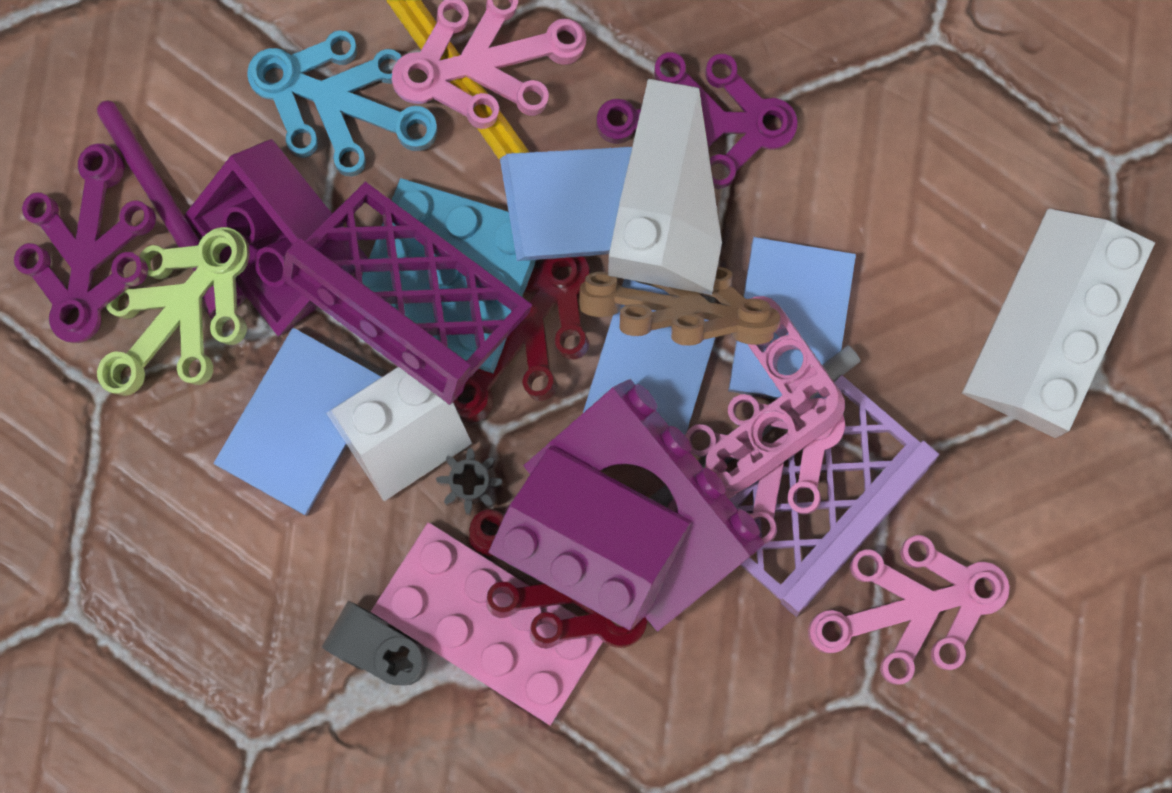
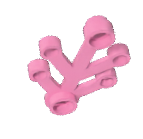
(482, 63)
(769, 484)
(919, 606)

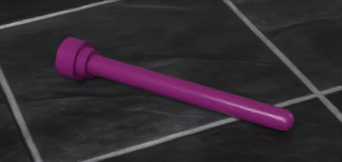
(155, 189)

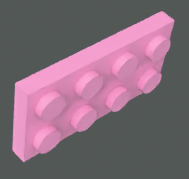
(442, 604)

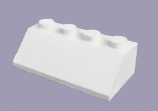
(1058, 320)

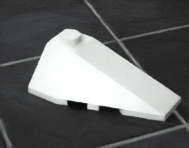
(668, 203)

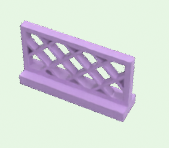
(858, 521)

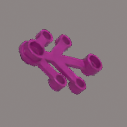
(715, 119)
(86, 250)

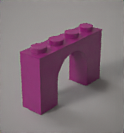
(629, 430)

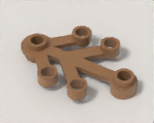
(747, 320)

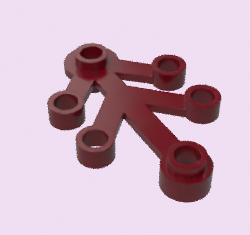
(533, 334)
(544, 596)

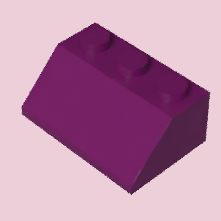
(272, 208)
(590, 538)

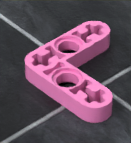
(796, 394)

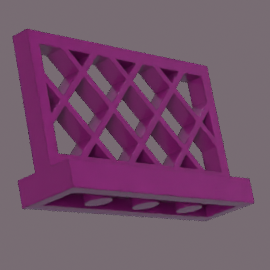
(370, 313)

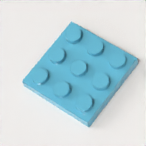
(474, 230)

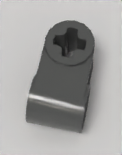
(368, 642)

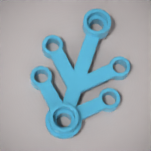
(333, 97)

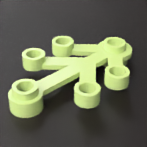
(181, 307)

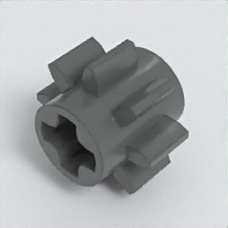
(458, 471)

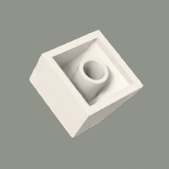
(398, 431)

